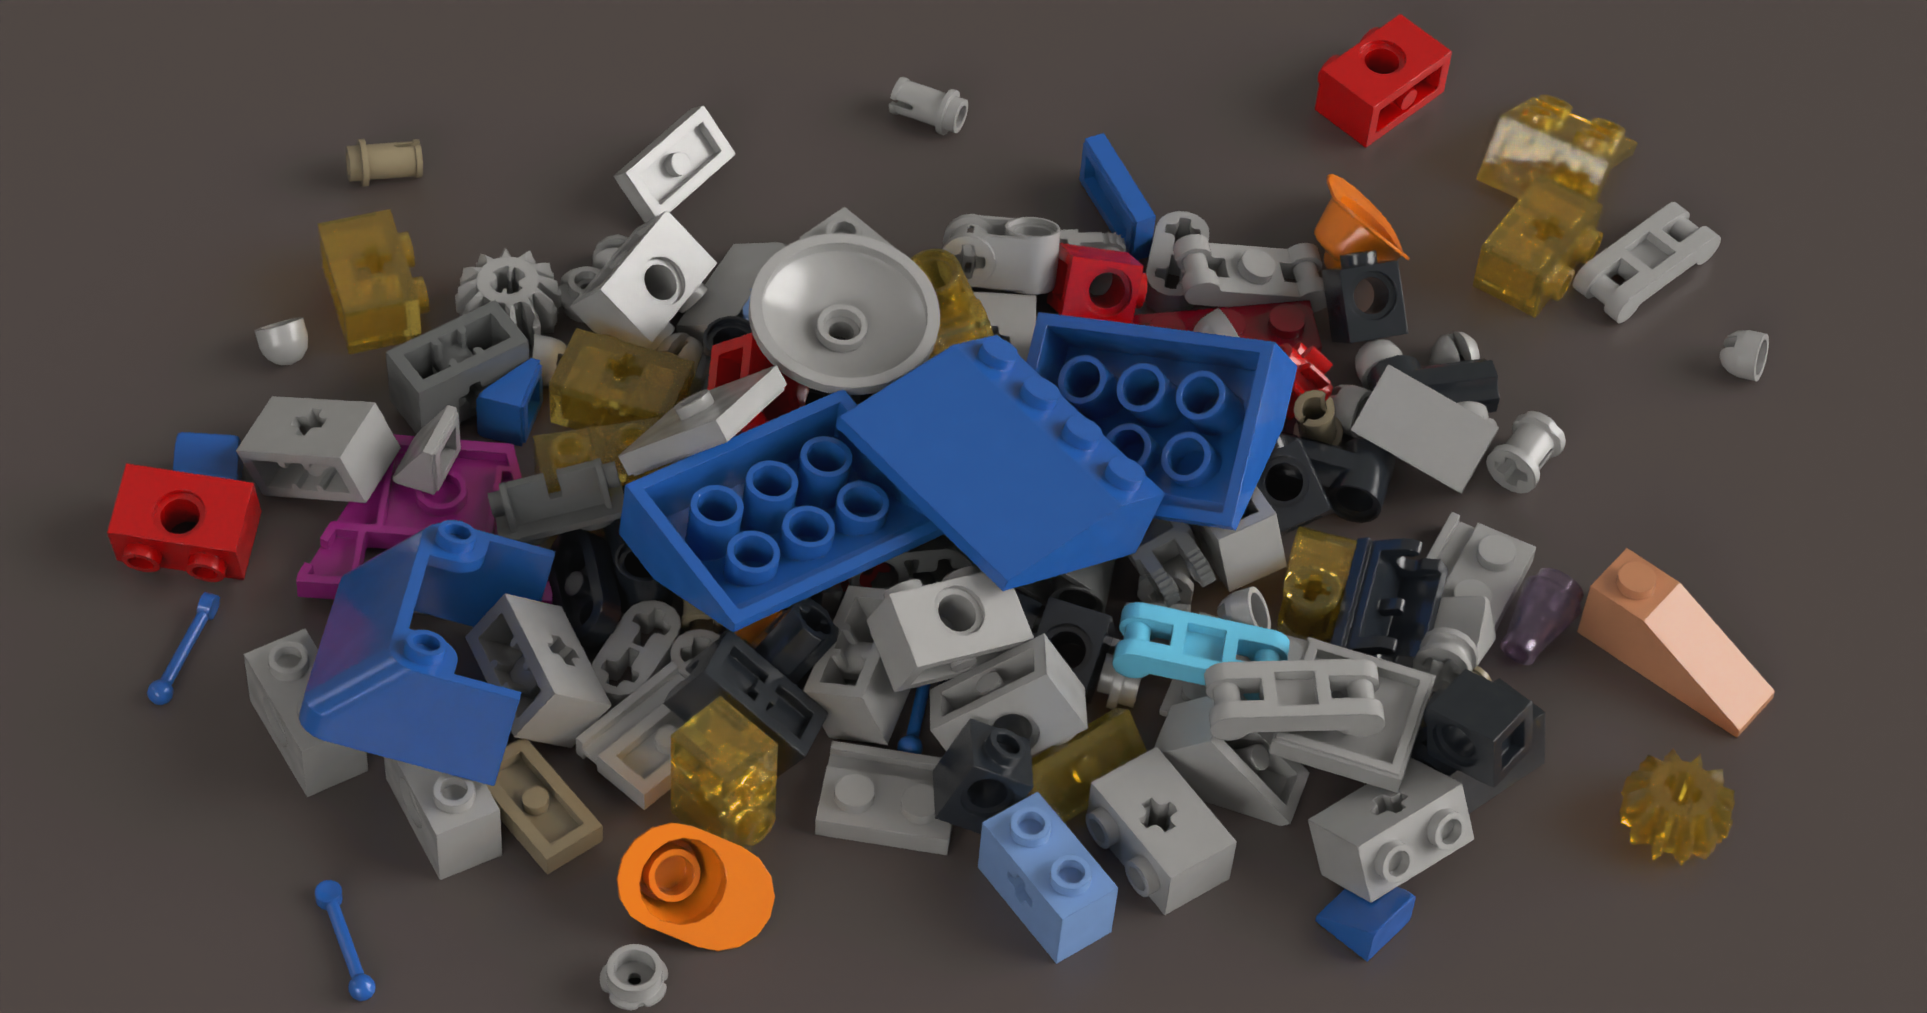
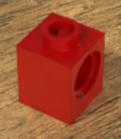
(1078, 269)

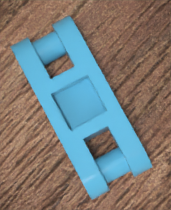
(1194, 643)

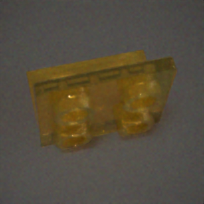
(1553, 142)

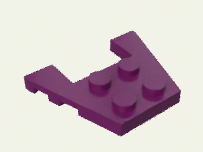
(400, 511)

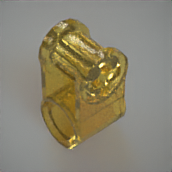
(960, 312)
(1315, 584)

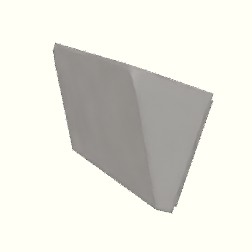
(728, 287)

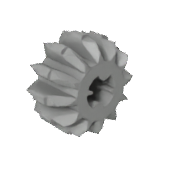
(519, 287)

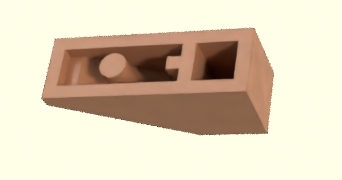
(1672, 642)

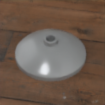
(849, 291)

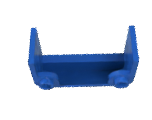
(397, 686)

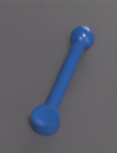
(161, 690)
(911, 741)
(329, 897)

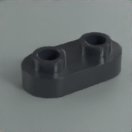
(585, 586)

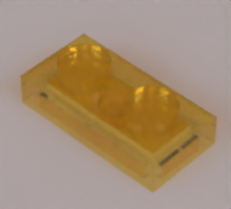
(1066, 771)

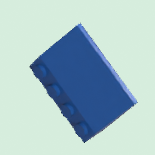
(1176, 402)
(1004, 464)
(769, 517)

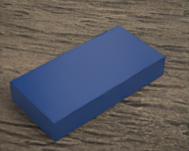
(1117, 196)

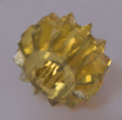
(1677, 807)

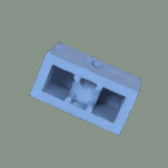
(1047, 877)

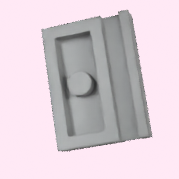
(1482, 563)
(635, 740)
(881, 799)

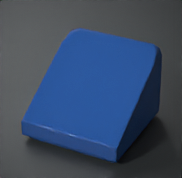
(511, 404)
(208, 455)
(1367, 925)

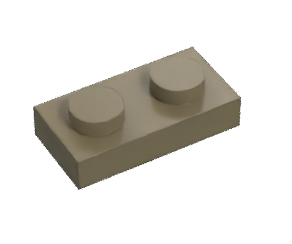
(542, 808)

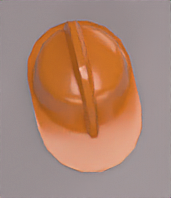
(1354, 226)
(695, 887)

